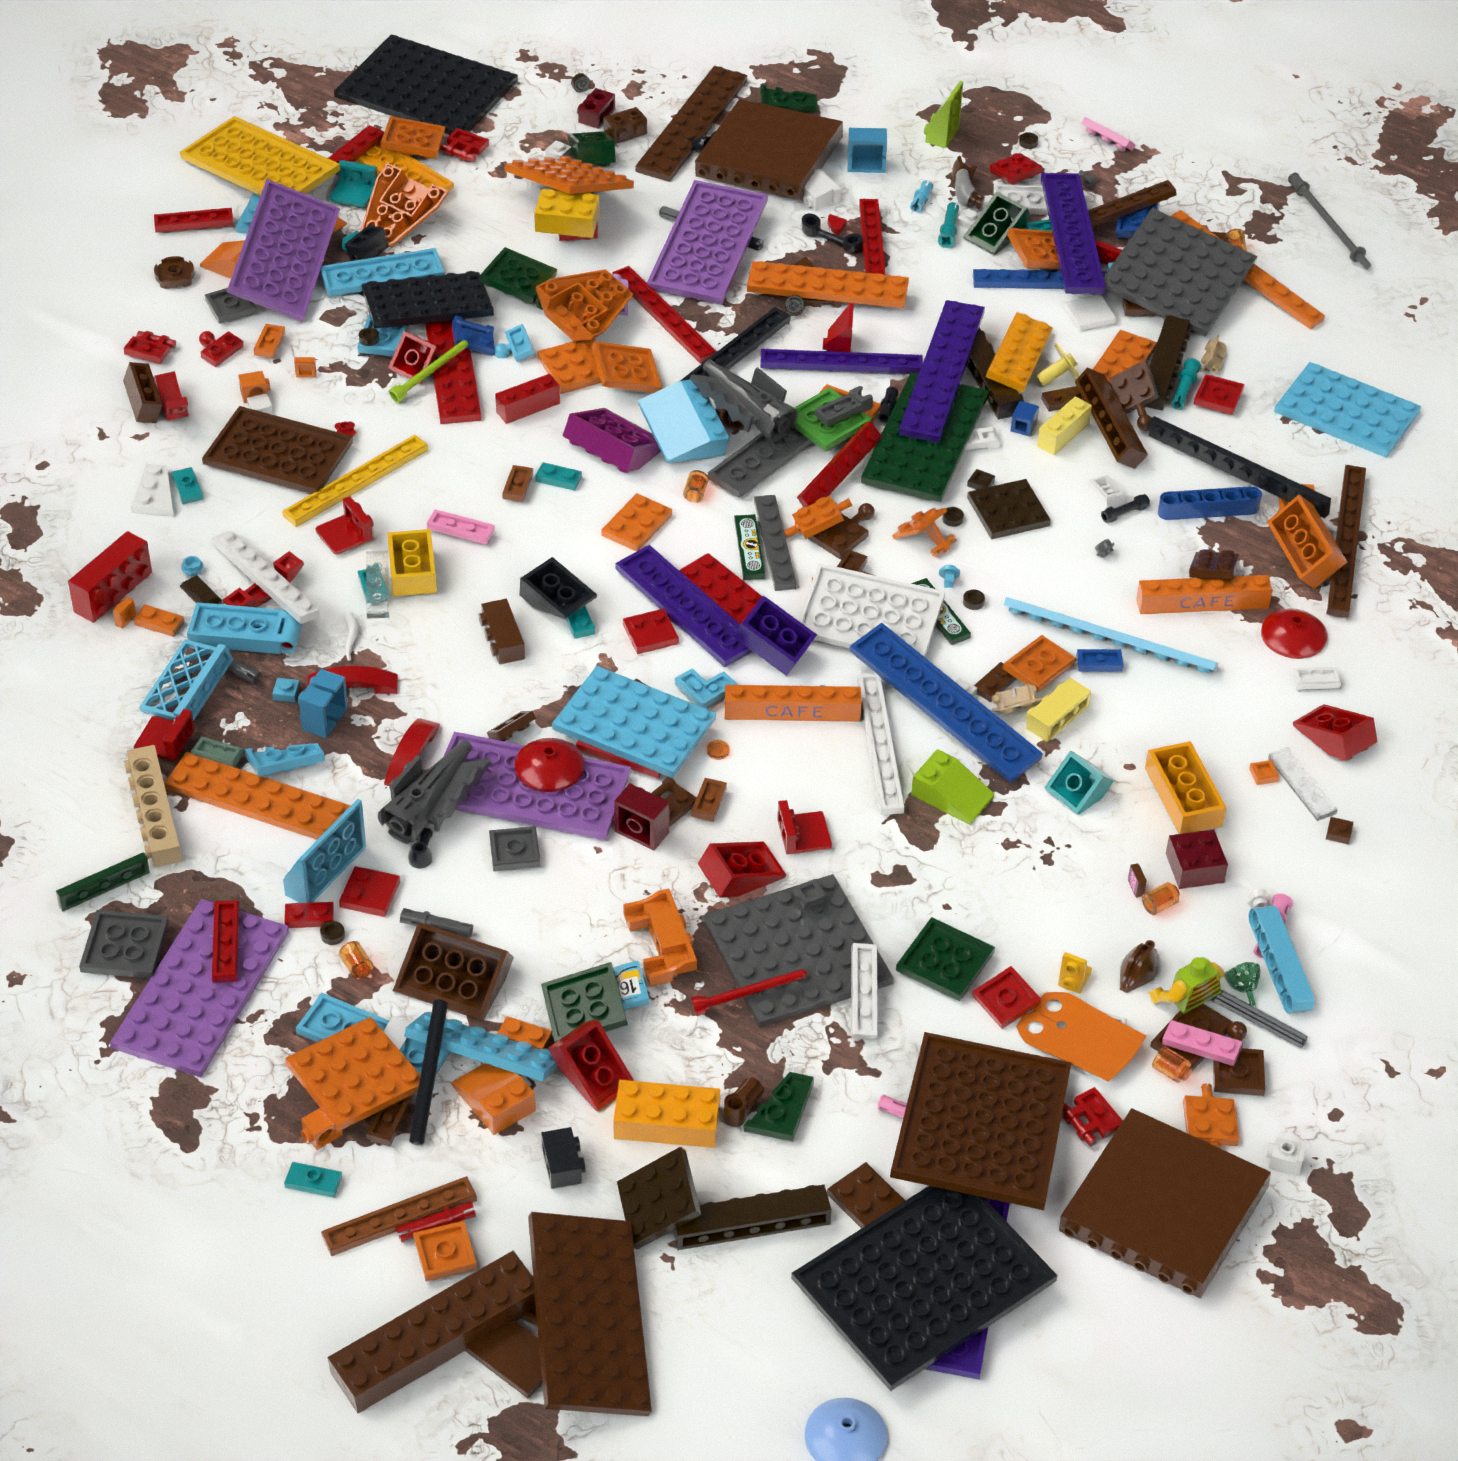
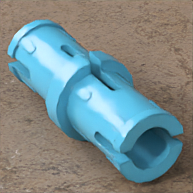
(921, 196)

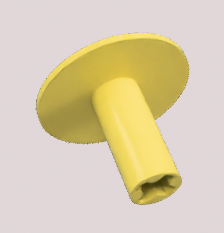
(1065, 364)

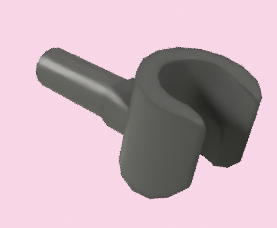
(1088, 181)

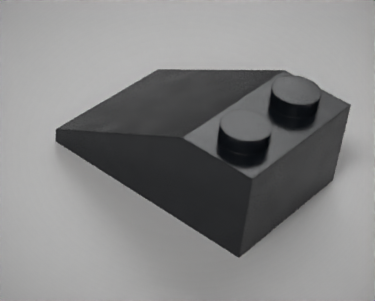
(555, 589)

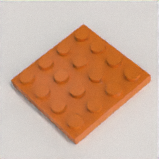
(354, 1073)

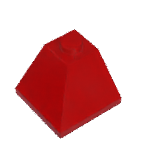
(840, 332)
(412, 355)

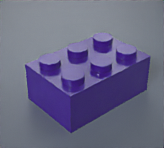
(775, 635)

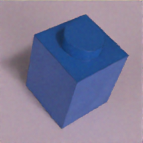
(1024, 418)

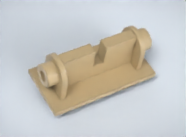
(1214, 355)
(1023, 698)

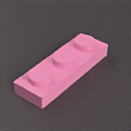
(1108, 135)
(460, 527)
(1202, 1043)

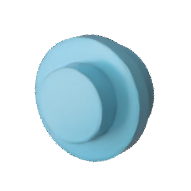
(192, 566)

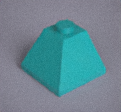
(1078, 783)

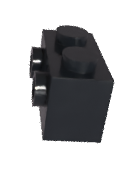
(562, 1158)

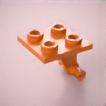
(926, 523)

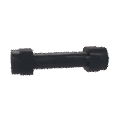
(1110, 514)

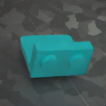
(354, 184)

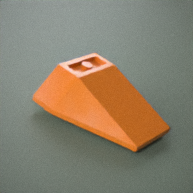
(400, 203)
(583, 302)

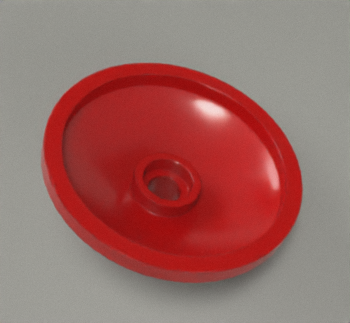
(1294, 633)
(549, 765)

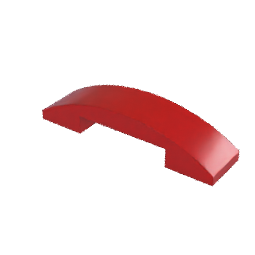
(254, 596)
(365, 677)
(410, 746)

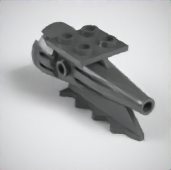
(748, 402)
(430, 793)

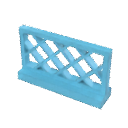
(200, 686)

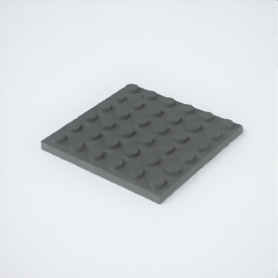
(1178, 271)
(780, 937)

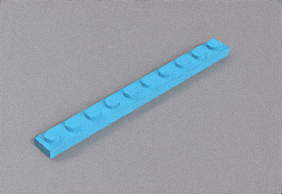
(1119, 638)

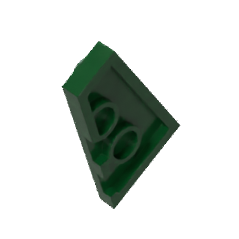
(793, 101)
(784, 1109)

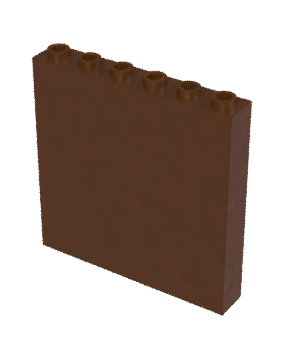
(768, 148)
(1165, 1202)

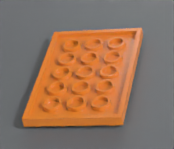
(568, 175)

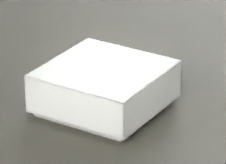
(260, 403)

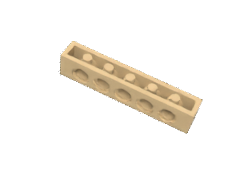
(153, 805)

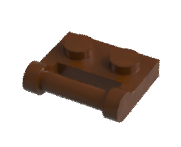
(680, 799)

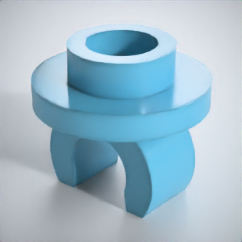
(949, 572)

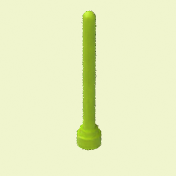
(399, 392)

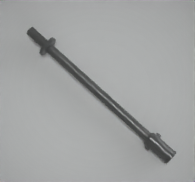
(1302, 188)

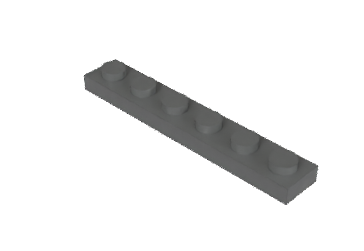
(775, 542)

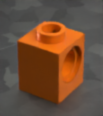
(253, 384)
(319, 1129)

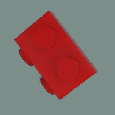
(347, 530)

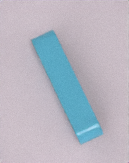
(1281, 959)

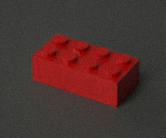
(110, 576)

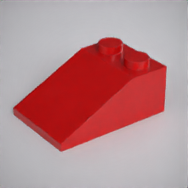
(1338, 731)
(739, 867)
(590, 1063)

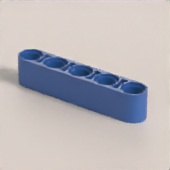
(1209, 503)

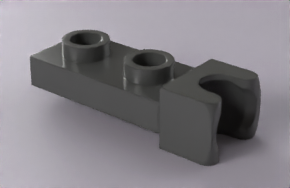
(844, 407)

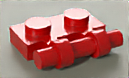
(467, 141)
(149, 346)
(1097, 1111)

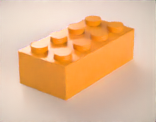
(1185, 788)
(666, 1113)

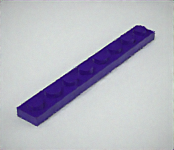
(841, 361)

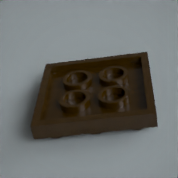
(1008, 509)
(659, 1197)

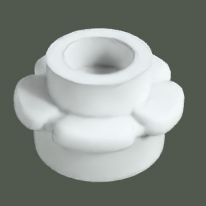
(1258, 898)

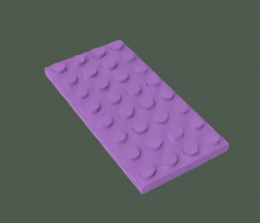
(707, 242)
(283, 250)
(578, 810)
(181, 1011)

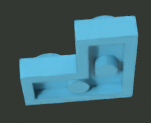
(703, 692)

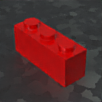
(527, 398)

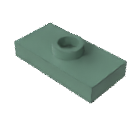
(217, 751)

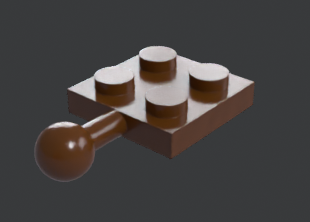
(1135, 389)
(846, 533)
(1248, 1072)

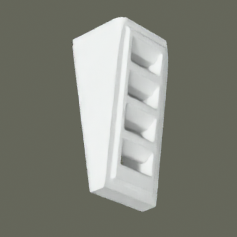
(1109, 494)

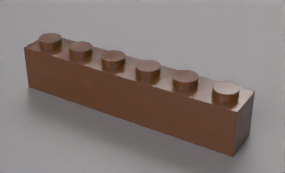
(1111, 418)

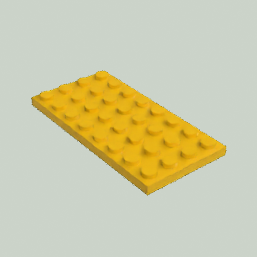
(252, 155)

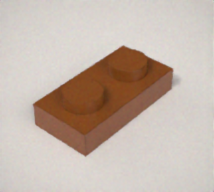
(517, 483)
(709, 799)

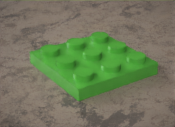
(816, 431)

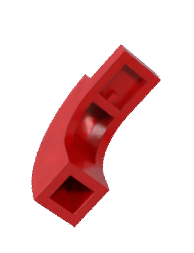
(173, 404)

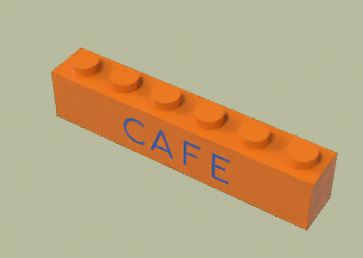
(1203, 594)
(793, 703)

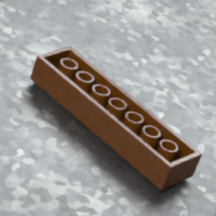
(433, 1332)

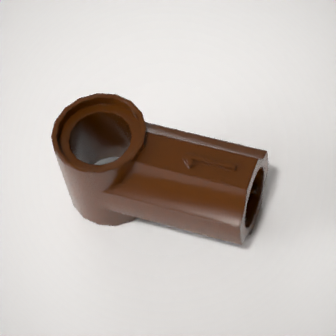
(741, 1101)

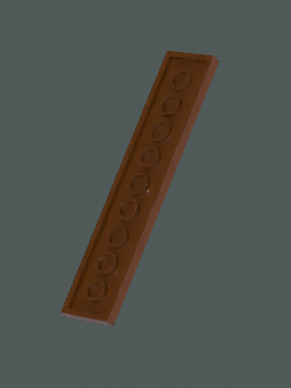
(691, 121)

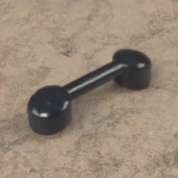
(812, 227)

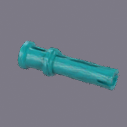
(948, 229)
(1187, 379)

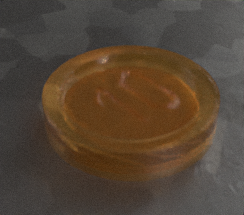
(718, 749)

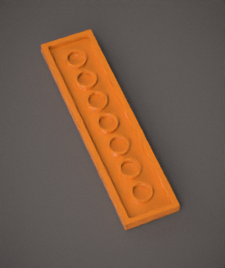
(828, 284)
(254, 796)

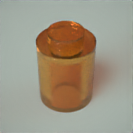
(1237, 238)
(695, 486)
(1160, 898)
(356, 959)
(1172, 1065)

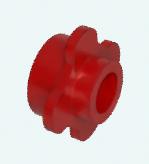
(346, 428)

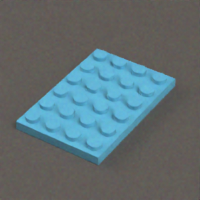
(1347, 409)
(634, 721)

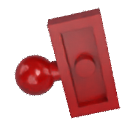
(220, 349)

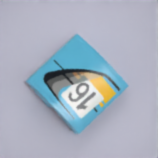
(631, 985)

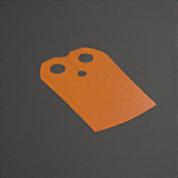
(1088, 1040)

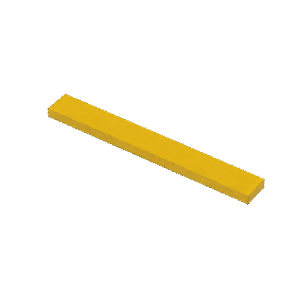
(355, 480)

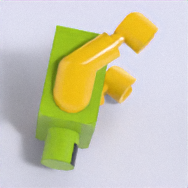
(1192, 985)

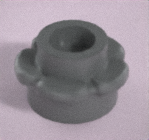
(1104, 548)

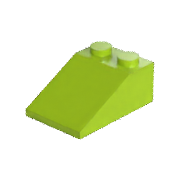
(946, 120)
(951, 787)

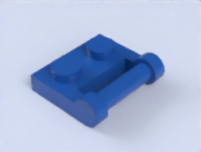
(476, 341)

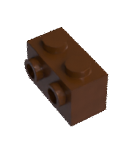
(625, 125)

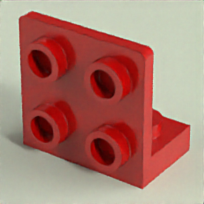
(167, 735)
(802, 831)

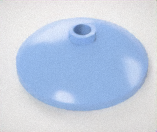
(831, 1441)

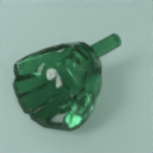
(1244, 979)

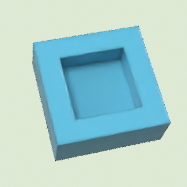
(286, 690)

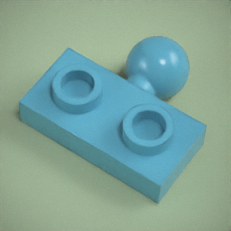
(518, 343)

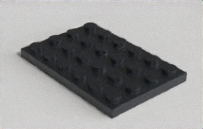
(426, 299)

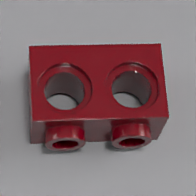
(595, 107)

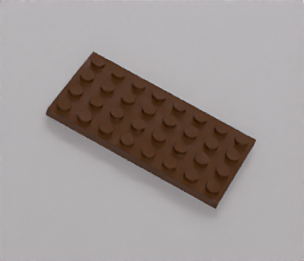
(588, 1315)

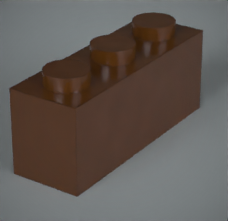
(142, 392)
(502, 631)

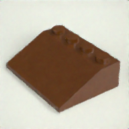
(453, 970)

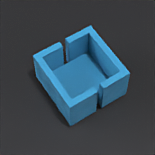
(867, 150)
(321, 700)

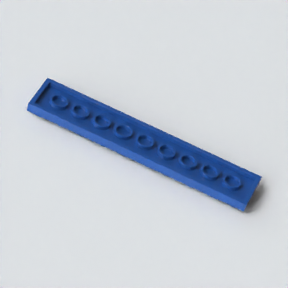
(946, 702)

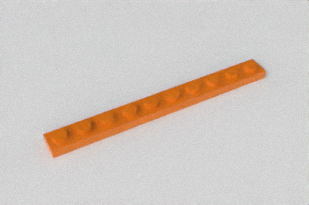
(1270, 286)

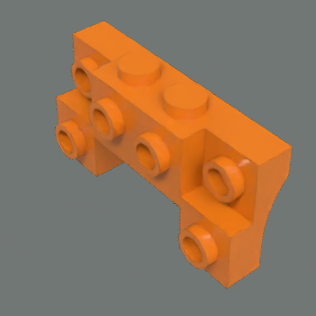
(668, 934)

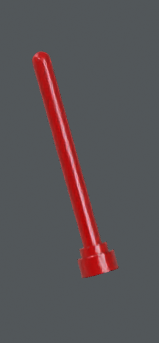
(703, 1004)

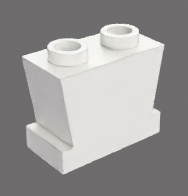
(821, 191)

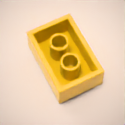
(567, 213)
(412, 562)

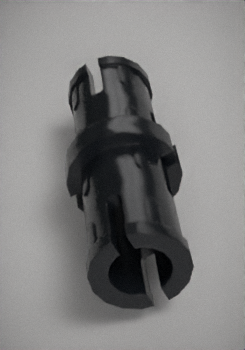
(889, 398)

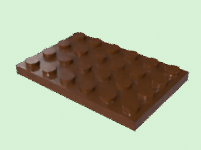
(277, 450)

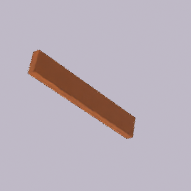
(384, 1220)

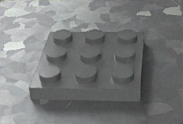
(124, 944)

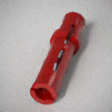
(442, 1218)

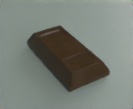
(200, 591)

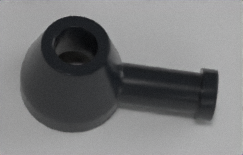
(700, 142)
(420, 854)

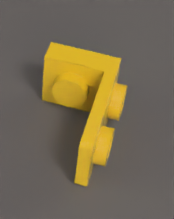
(1073, 973)

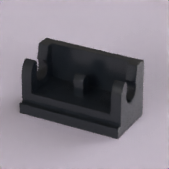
(367, 243)

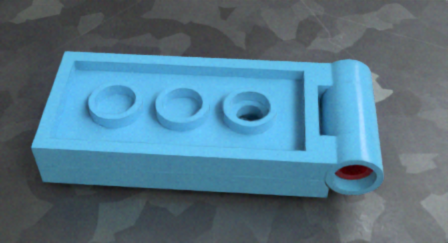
(244, 628)

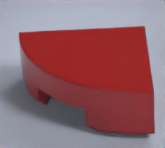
(836, 223)

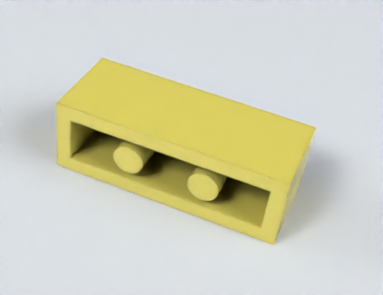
(1064, 425)
(1058, 709)

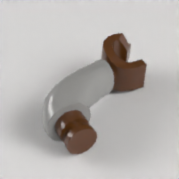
(963, 187)

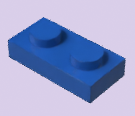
(1099, 660)

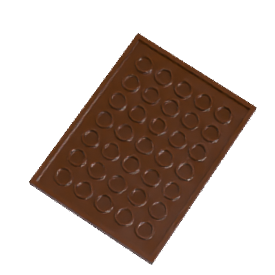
(982, 1121)

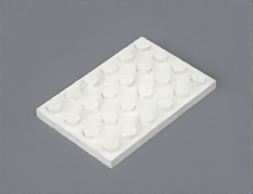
(849, 604)

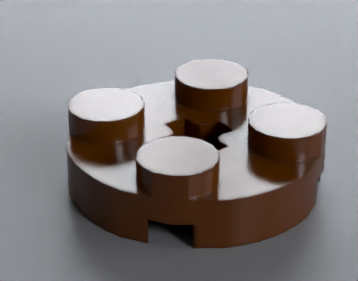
(182, 276)

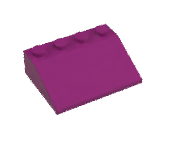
(611, 438)

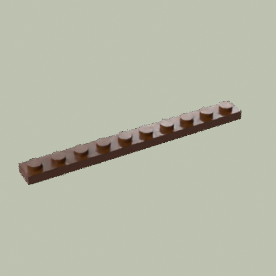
(1347, 539)

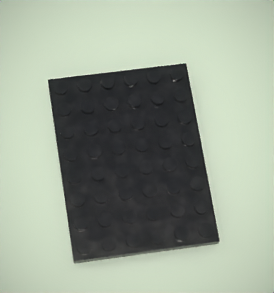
(426, 85)
(923, 1280)

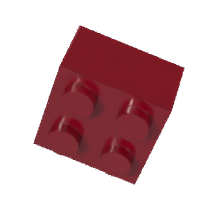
(641, 816)
(1196, 859)

